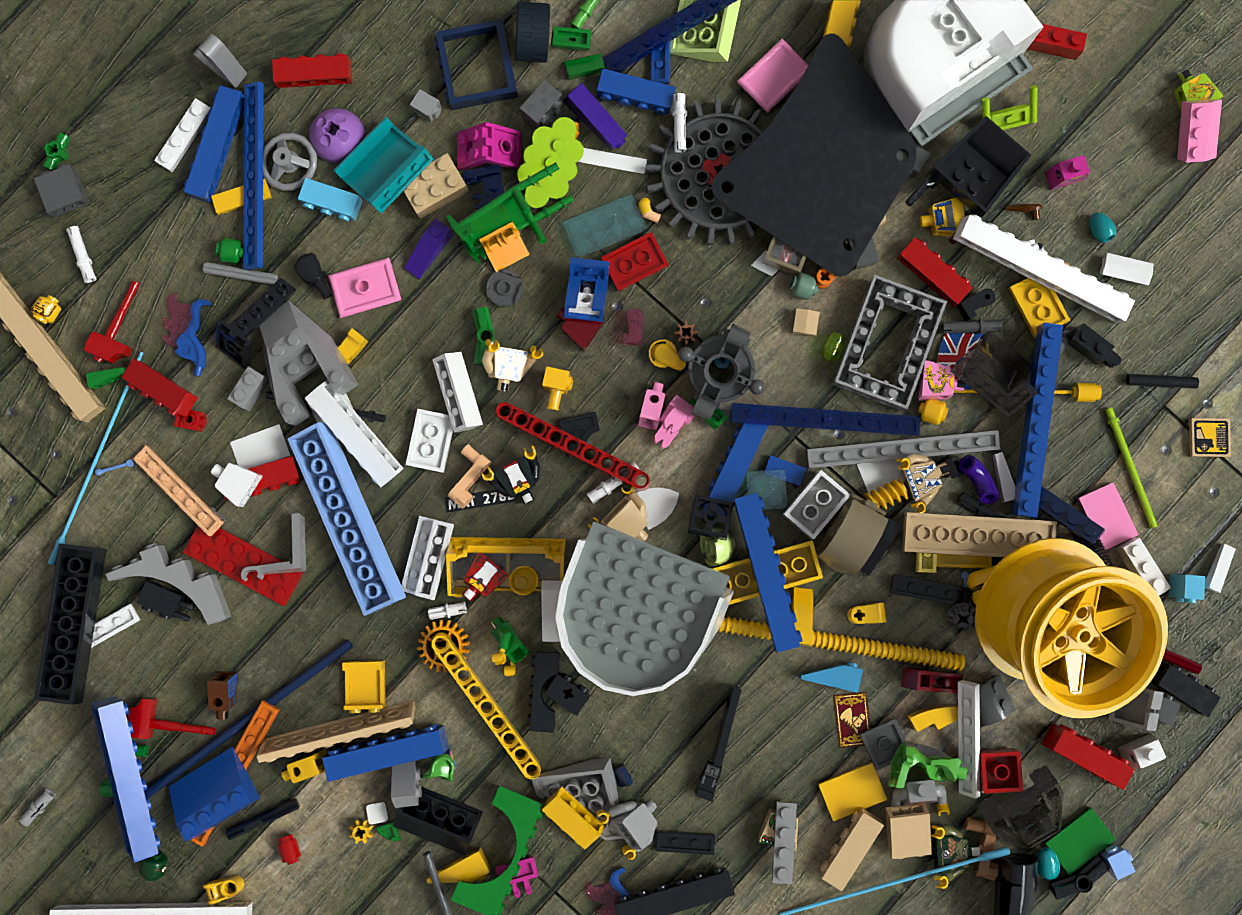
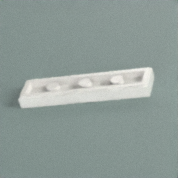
(114, 624)

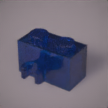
(493, 188)

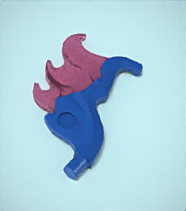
(183, 331)
(608, 893)

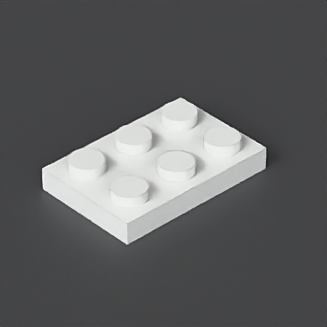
(430, 441)

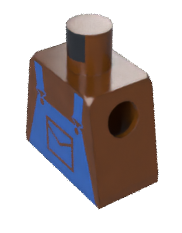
(222, 693)

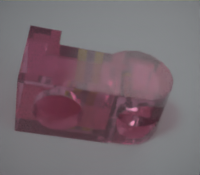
(635, 321)

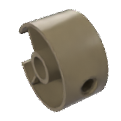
(852, 535)

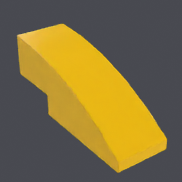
(803, 607)
(937, 716)

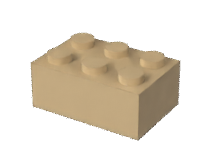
(435, 186)

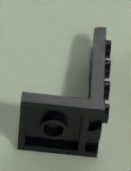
(232, 337)

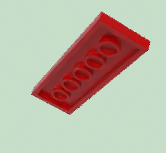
(232, 554)

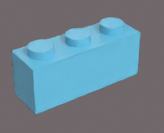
(330, 200)

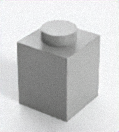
(426, 106)

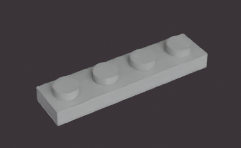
(784, 842)

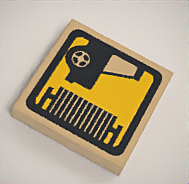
(1209, 437)

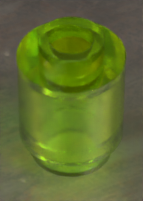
(833, 346)

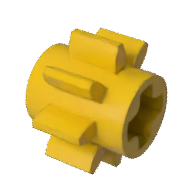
(362, 826)

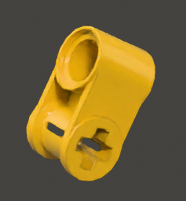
(869, 614)
(220, 888)

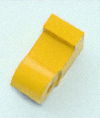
(352, 345)

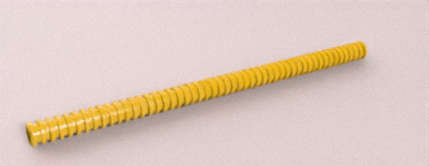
(854, 645)

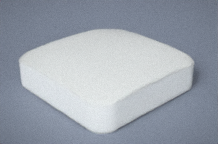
(377, 812)

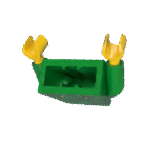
(509, 644)

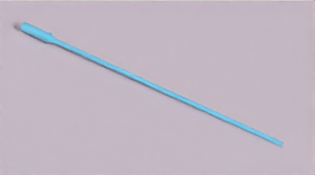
(52, 560)
(983, 857)

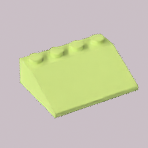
(709, 39)

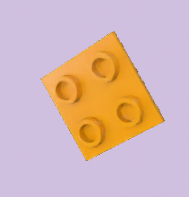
(504, 246)

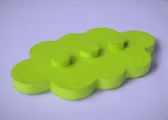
(551, 146)

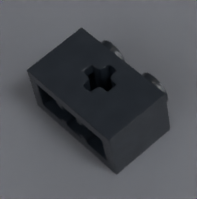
(571, 703)

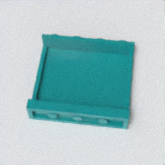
(383, 165)

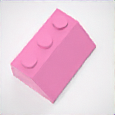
(1199, 130)

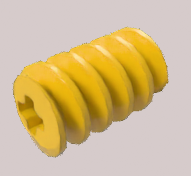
(888, 493)

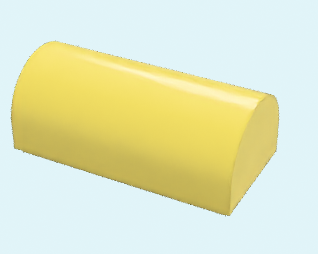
(926, 562)

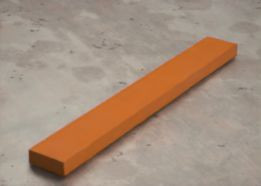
(250, 744)

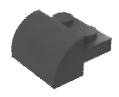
(994, 701)

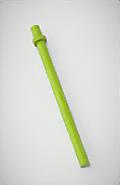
(1113, 421)

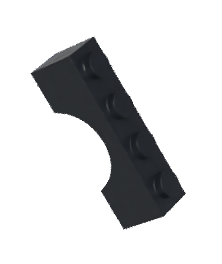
(542, 716)

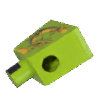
(1195, 88)

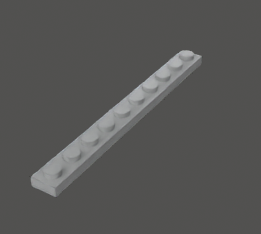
(901, 448)

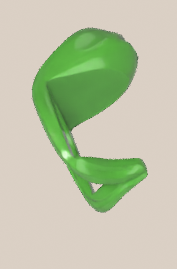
(442, 767)

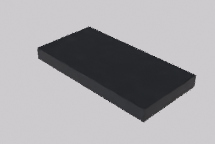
(726, 725)

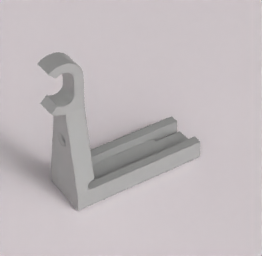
(298, 553)

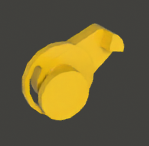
(666, 356)

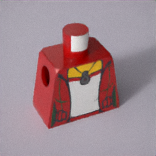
(483, 578)

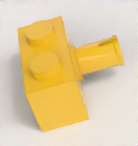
(558, 383)

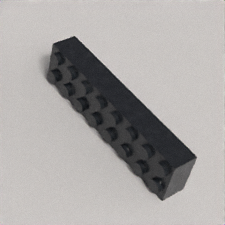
(70, 624)

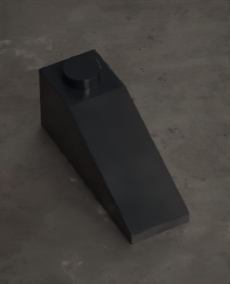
(886, 539)

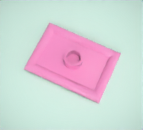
(774, 75)
(364, 287)

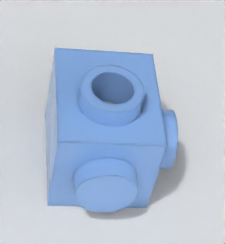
(1118, 861)

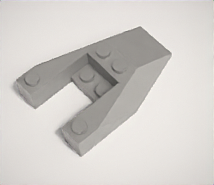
(293, 350)

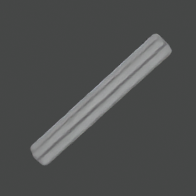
(239, 273)

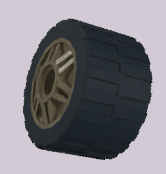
(532, 32)

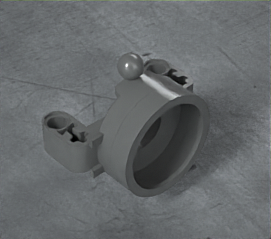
(709, 392)

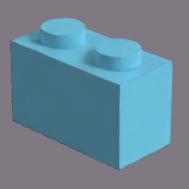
(1187, 587)

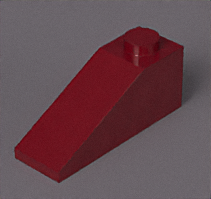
(930, 680)

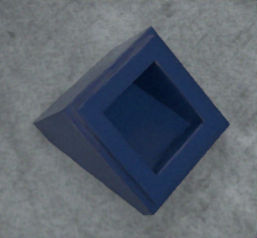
(622, 776)

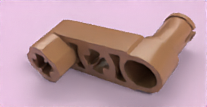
(987, 840)

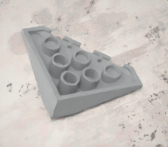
(589, 783)

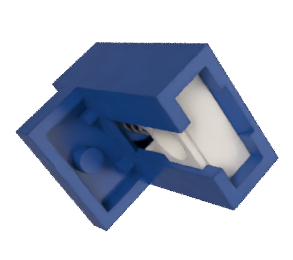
(587, 277)

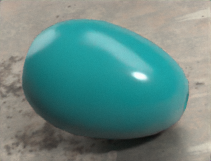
(1102, 227)
(1048, 864)

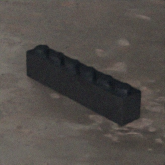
(678, 896)

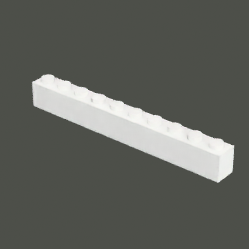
(1043, 269)
(201, 908)

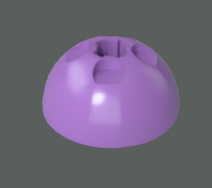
(339, 143)

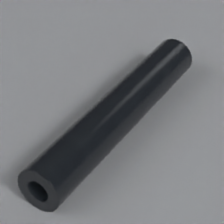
(1162, 381)

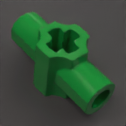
(53, 158)

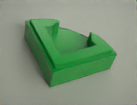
(388, 831)

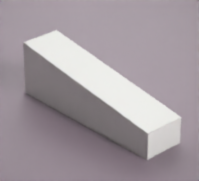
(1004, 478)
(1219, 568)

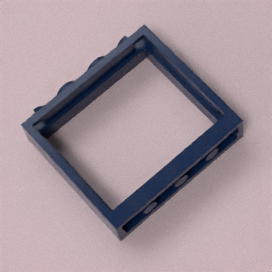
(484, 97)

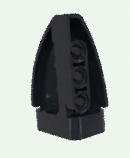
(1022, 874)

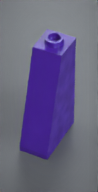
(595, 117)

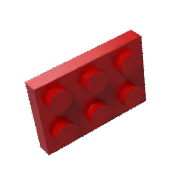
(635, 261)

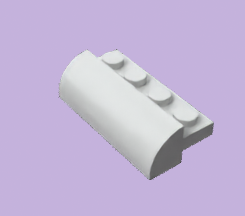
(427, 557)

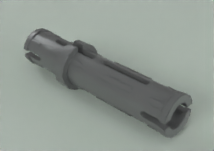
(971, 326)

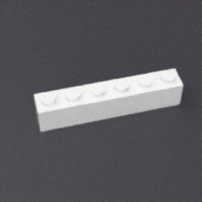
(354, 433)

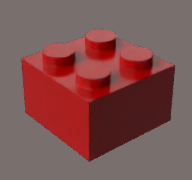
(1000, 770)

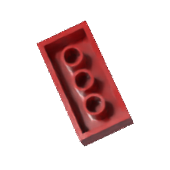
(1088, 755)

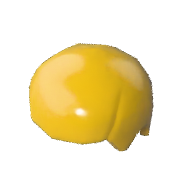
(523, 580)

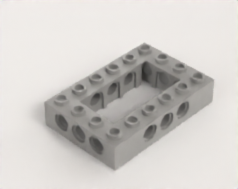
(928, 313)

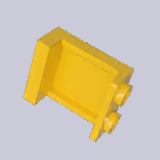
(364, 685)

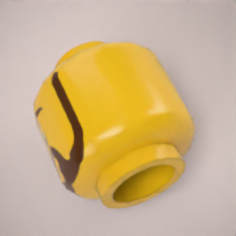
(45, 309)

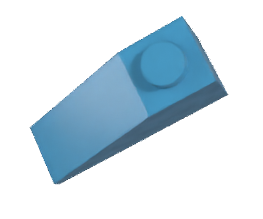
(839, 676)

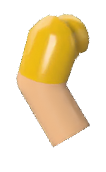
(646, 210)

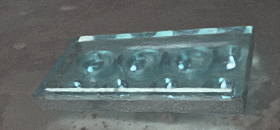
(604, 225)

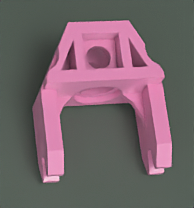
(673, 419)

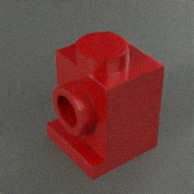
(198, 423)

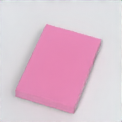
(1108, 510)

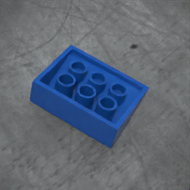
(211, 794)

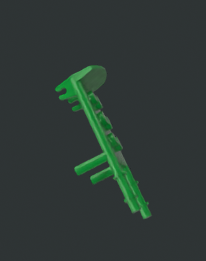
(502, 210)

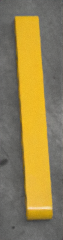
(488, 715)

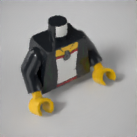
(516, 477)

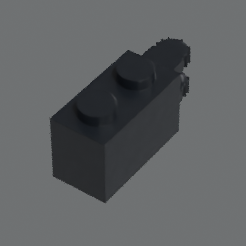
(1093, 346)
(164, 600)

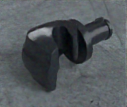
(310, 272)

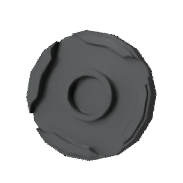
(504, 288)

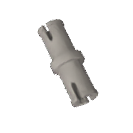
(37, 807)

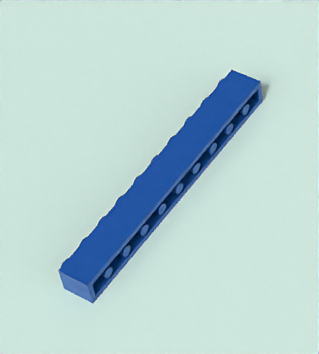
(1037, 421)

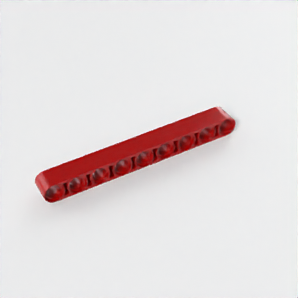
(566, 439)

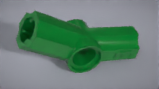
(483, 325)

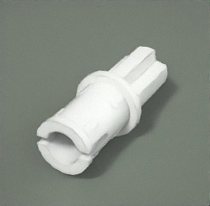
(447, 610)

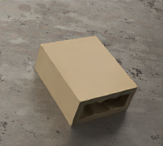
(908, 831)

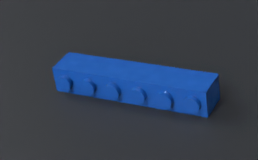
(215, 144)
(736, 464)

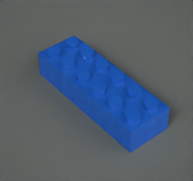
(385, 753)

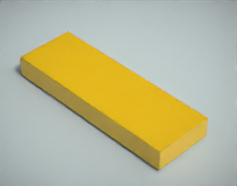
(234, 198)

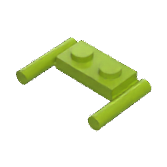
(1015, 115)

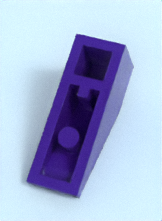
(428, 248)

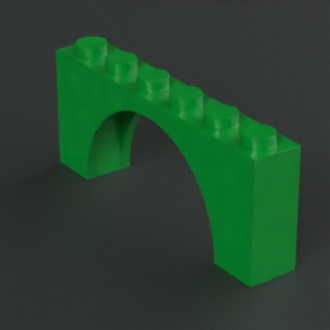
(488, 895)

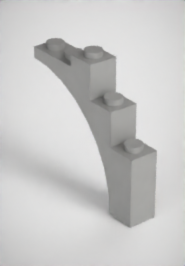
(203, 591)

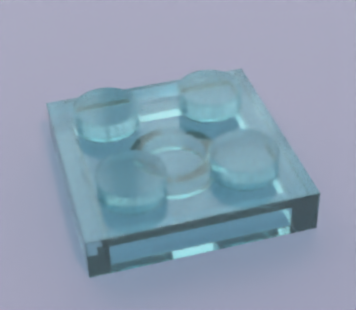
(769, 486)

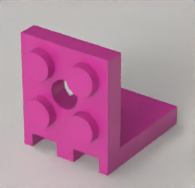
(487, 146)

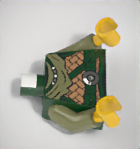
(950, 848)

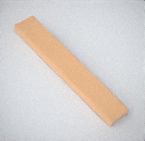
(178, 490)

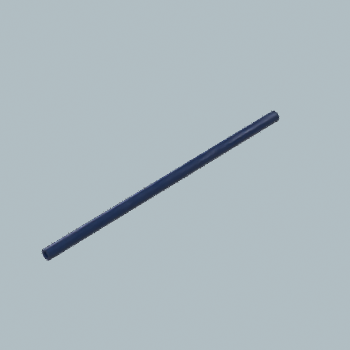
(245, 720)

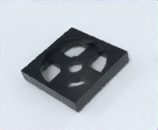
(726, 506)

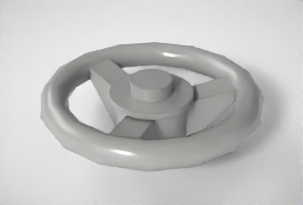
(288, 161)

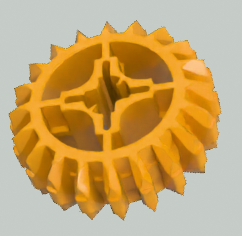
(428, 637)

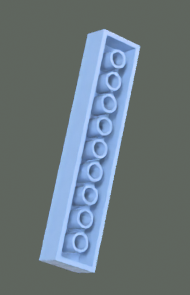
(346, 518)

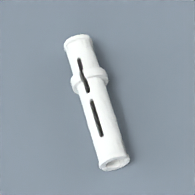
(679, 122)
(83, 260)
(607, 486)

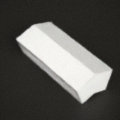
(1127, 268)

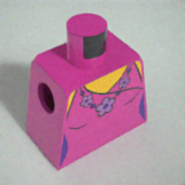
(1070, 172)

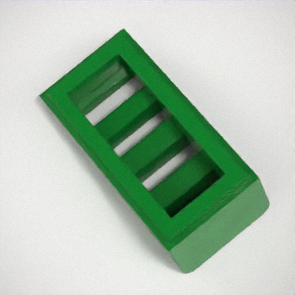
(104, 377)

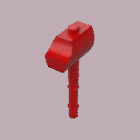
(103, 346)
(143, 721)

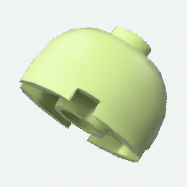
(717, 550)

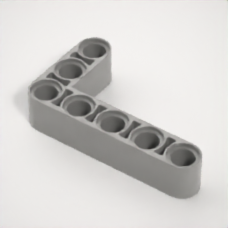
(220, 60)

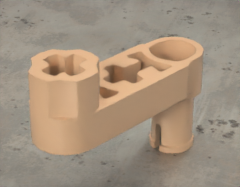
(460, 493)

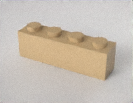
(851, 848)

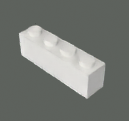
(457, 391)

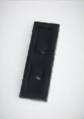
(685, 842)

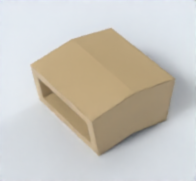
(806, 322)

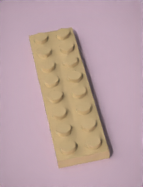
(971, 534)
(336, 731)

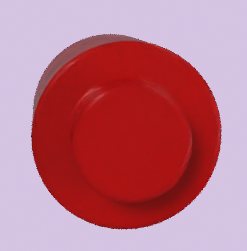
(289, 849)

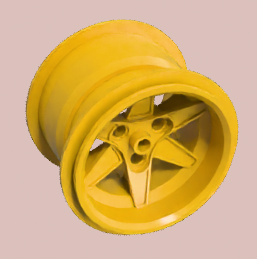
(1097, 647)

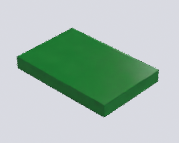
(1080, 840)

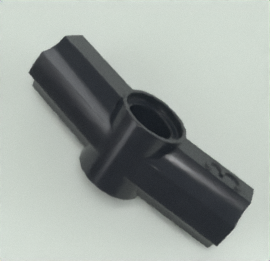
(1069, 885)

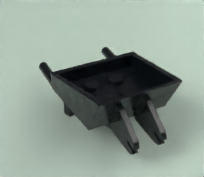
(977, 168)

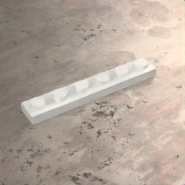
(969, 737)

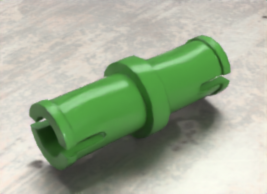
(584, 12)

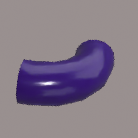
(980, 478)

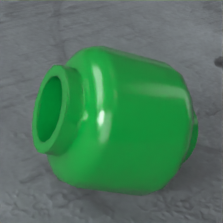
(229, 250)

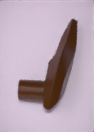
(1034, 208)

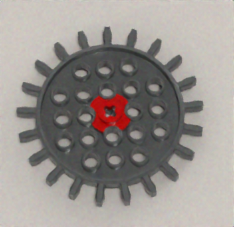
(701, 215)

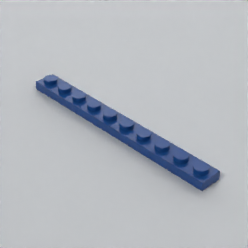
(253, 176)

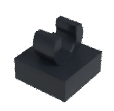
(953, 466)

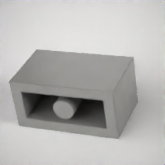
(248, 389)
(405, 784)

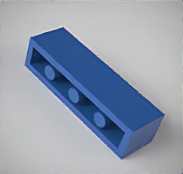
(636, 92)

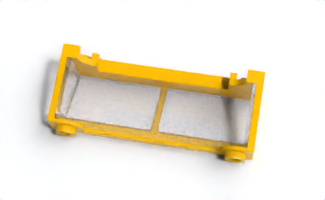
(541, 554)

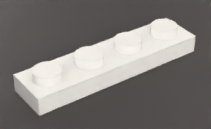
(183, 135)

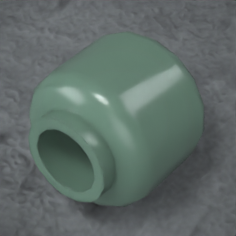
(803, 286)

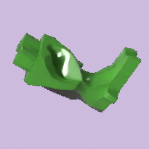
(929, 760)

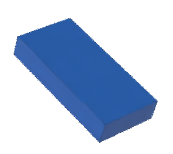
(793, 473)

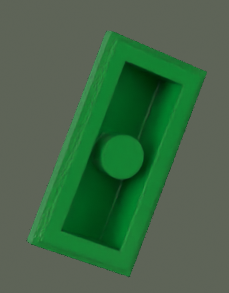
(584, 66)

